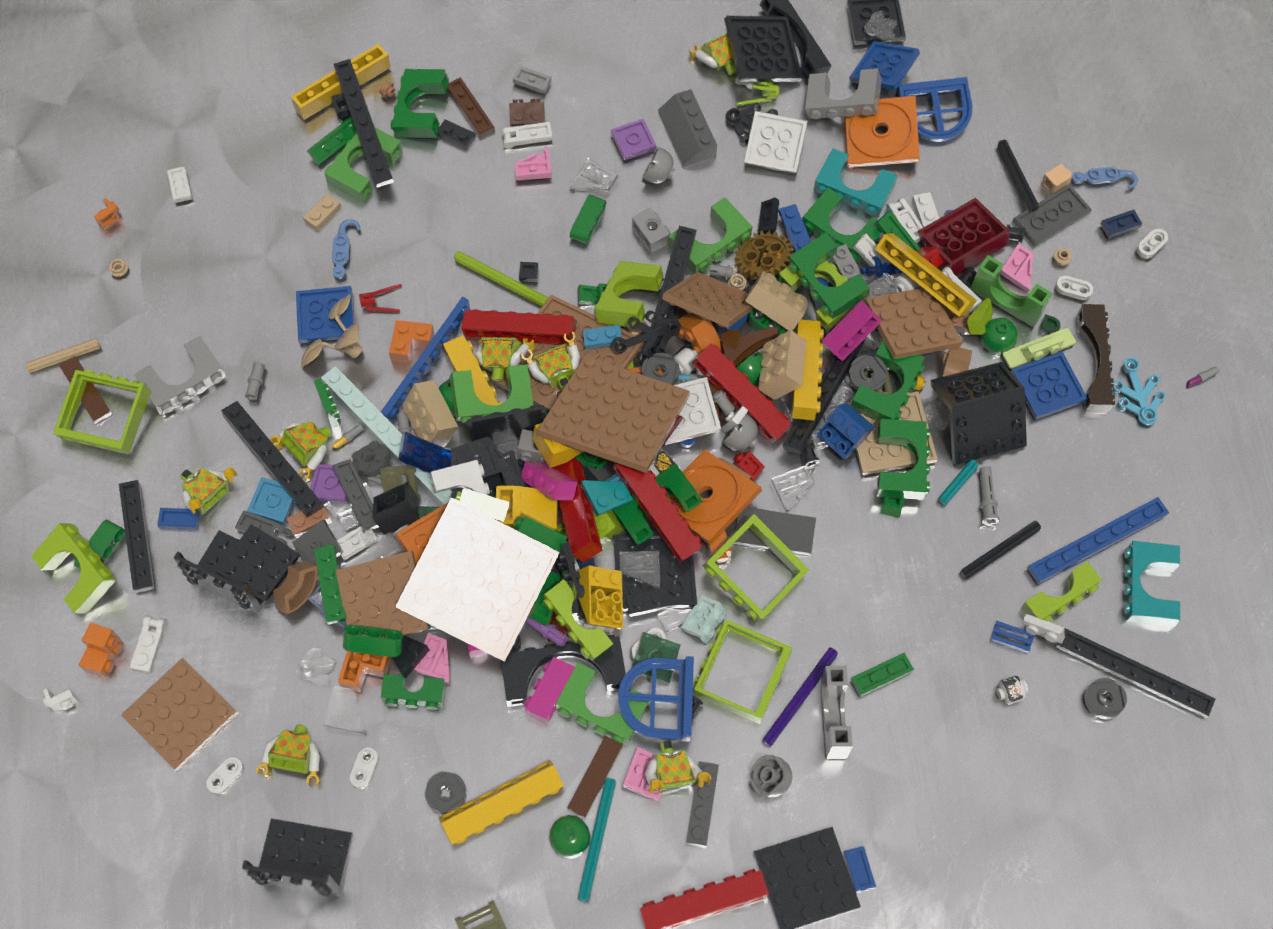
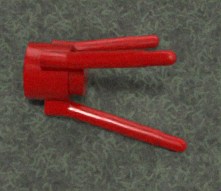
(368, 299)

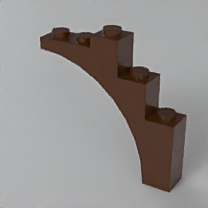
(740, 347)

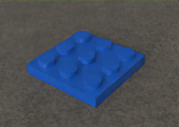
(890, 59)
(313, 313)
(1049, 385)

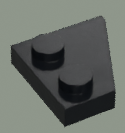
(410, 656)

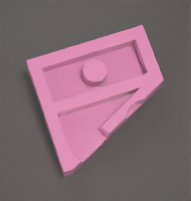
(534, 167)
(1019, 267)
(436, 661)
(635, 775)

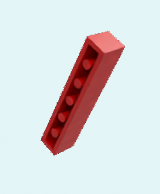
(537, 327)
(741, 392)
(660, 511)
(579, 515)
(704, 902)

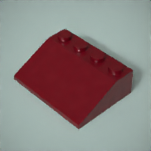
(965, 236)

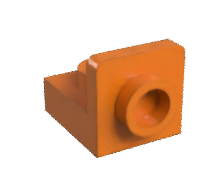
(108, 215)

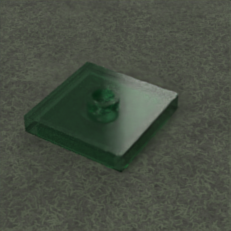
(656, 647)

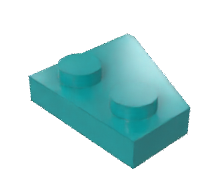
(606, 495)

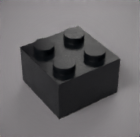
(396, 508)

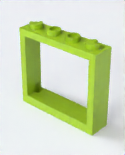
(72, 402)
(776, 547)
(755, 638)

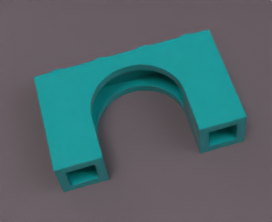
(869, 200)
(1139, 604)

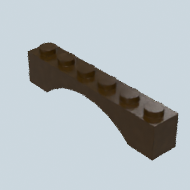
(1093, 324)

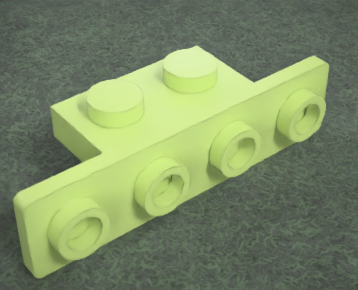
(1039, 348)

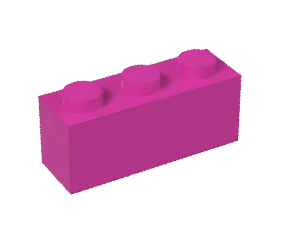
(851, 330)
(548, 481)
(547, 690)

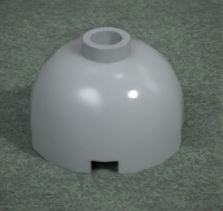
(660, 167)
(742, 435)
(771, 776)

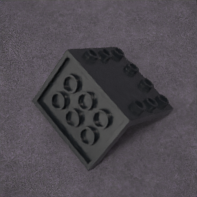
(984, 411)
(505, 433)
(205, 574)
(302, 858)

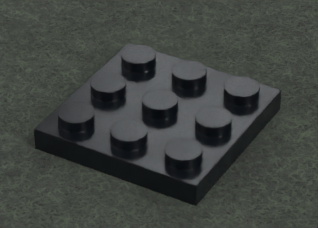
(860, 14)
(258, 562)

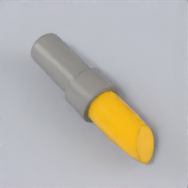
(348, 436)

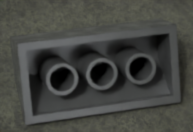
(688, 128)

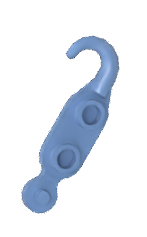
(1104, 175)
(340, 248)

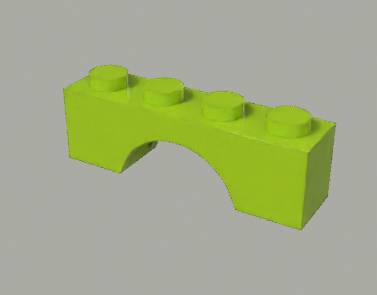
(1081, 581)
(592, 641)

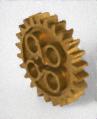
(763, 253)

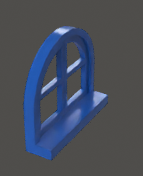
(934, 88)
(684, 698)

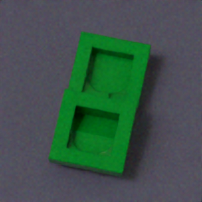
(590, 294)

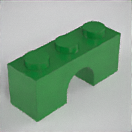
(430, 695)

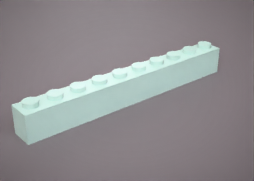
(377, 426)

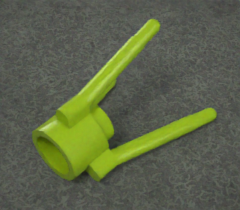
(768, 90)

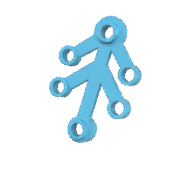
(1139, 394)

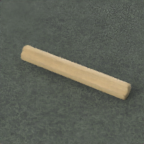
(62, 355)

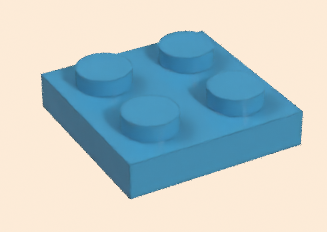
(271, 501)

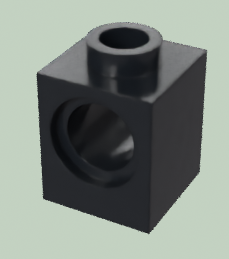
(339, 104)

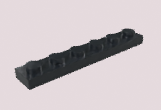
(136, 536)

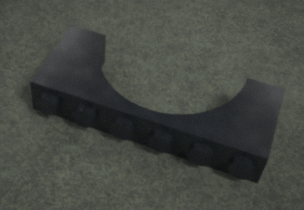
(522, 666)

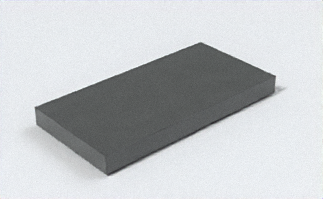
(1053, 215)
(791, 529)

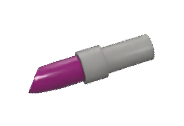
(1203, 376)

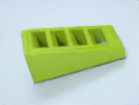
(980, 317)

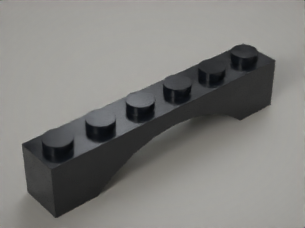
(812, 57)

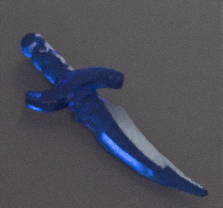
(880, 268)

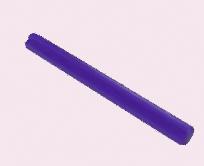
(799, 697)

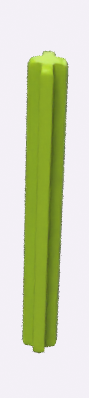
(500, 278)

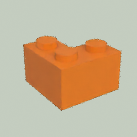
(698, 332)
(407, 337)
(101, 650)
(358, 665)

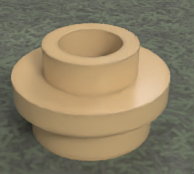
(1062, 261)
(118, 263)
(737, 278)

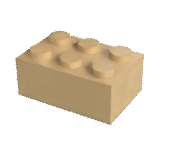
(777, 301)
(782, 365)
(429, 413)

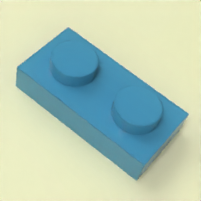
(601, 336)

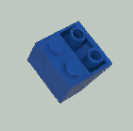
(845, 430)

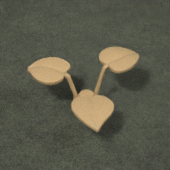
(346, 343)

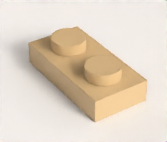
(322, 211)

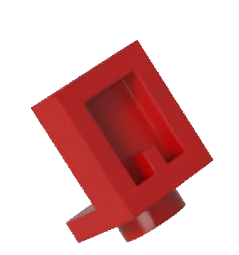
(748, 463)

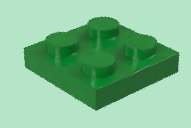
(328, 402)

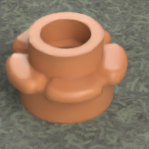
(387, 89)

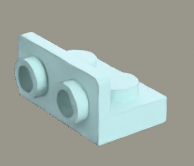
(704, 619)

